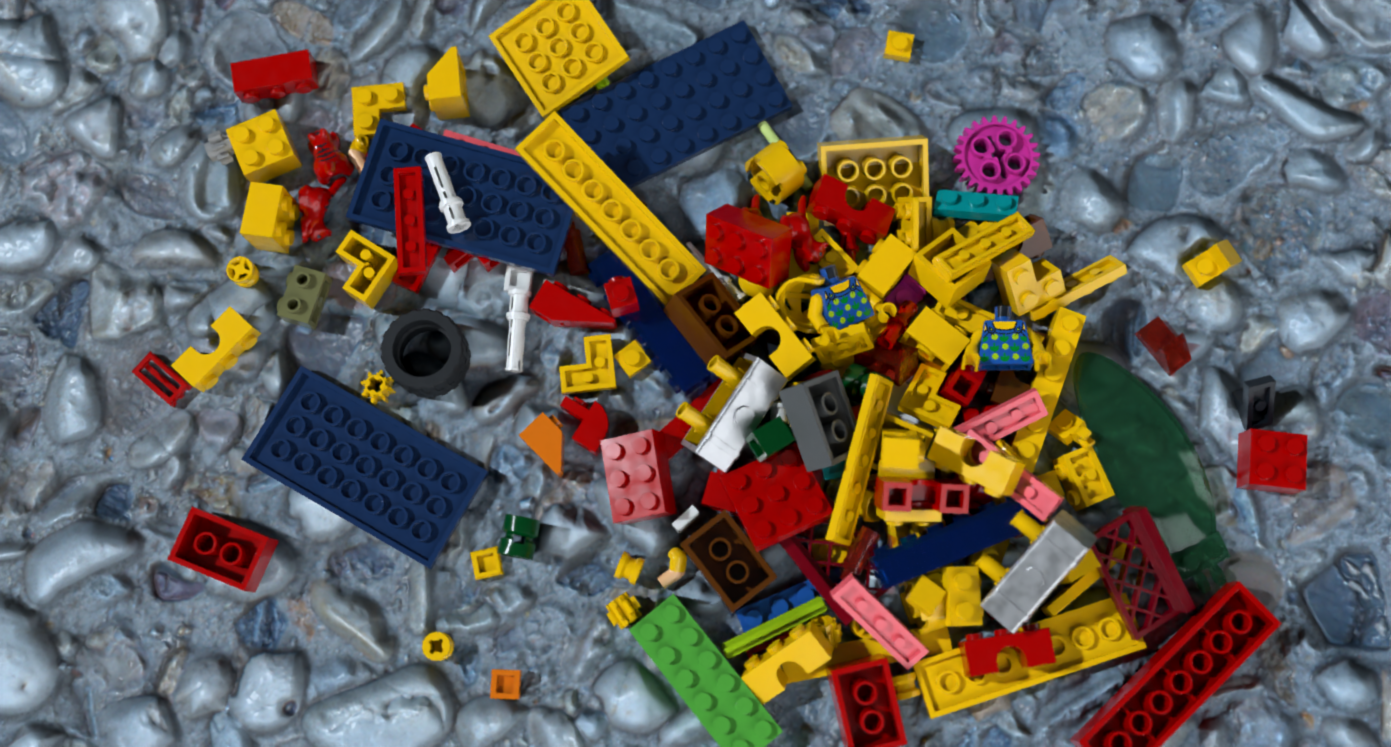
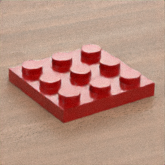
(776, 497)

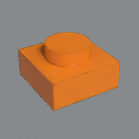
(505, 684)

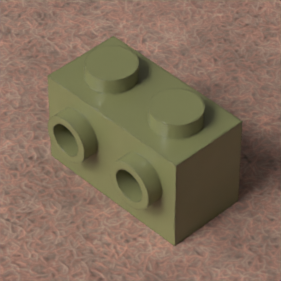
(304, 297)

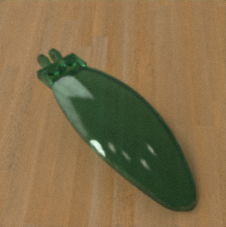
(1151, 464)

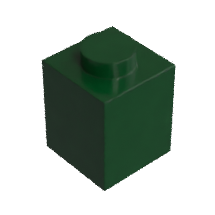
(770, 438)

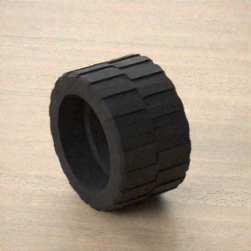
(405, 329)

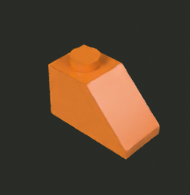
(546, 441)

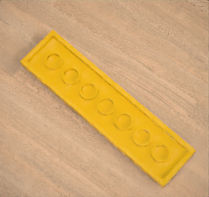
(609, 208)
(1078, 639)

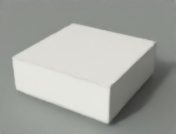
(518, 278)
(685, 519)

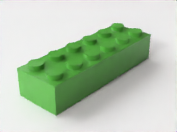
(704, 677)

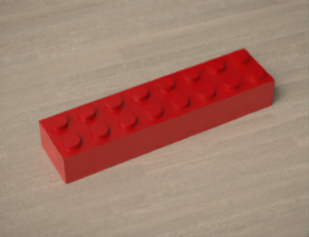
(1182, 672)

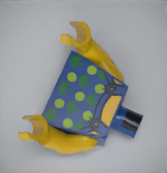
(843, 303)
(1005, 345)

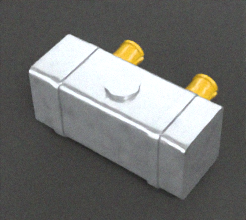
(733, 409)
(1038, 571)

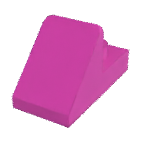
(907, 290)

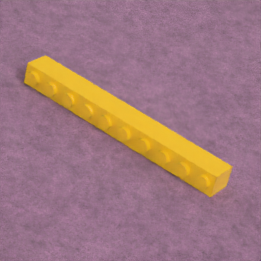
(1027, 441)

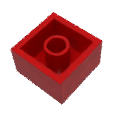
(1272, 461)

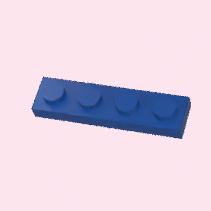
(781, 602)

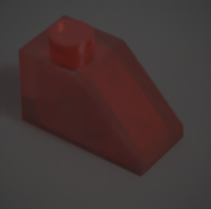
(897, 363)

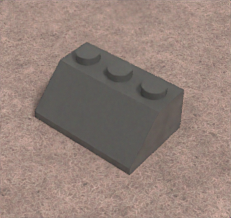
(820, 420)

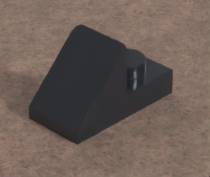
(1256, 402)

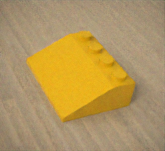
(877, 168)

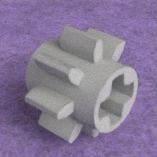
(219, 148)

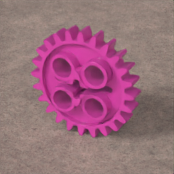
(1018, 152)

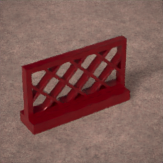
(1160, 565)
(815, 573)

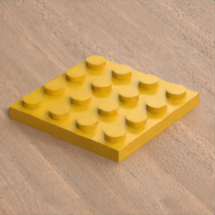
(558, 51)

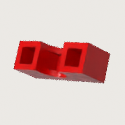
(829, 204)
(930, 493)
(1032, 646)

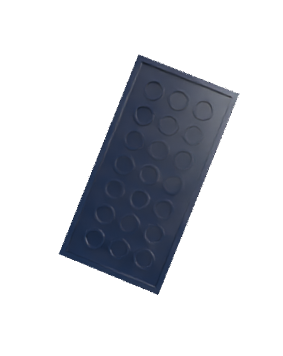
(679, 106)
(509, 205)
(365, 466)

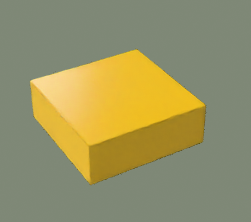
(486, 563)
(925, 595)

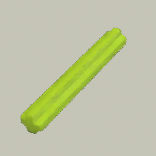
(774, 627)

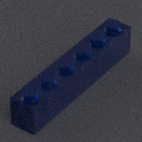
(653, 329)
(947, 543)

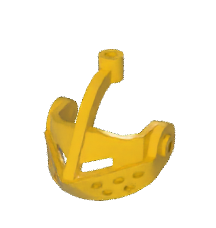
(793, 293)

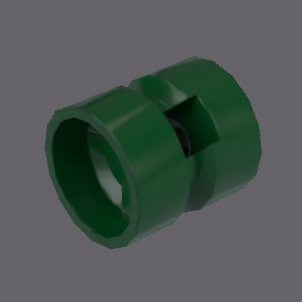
(856, 380)
(520, 527)

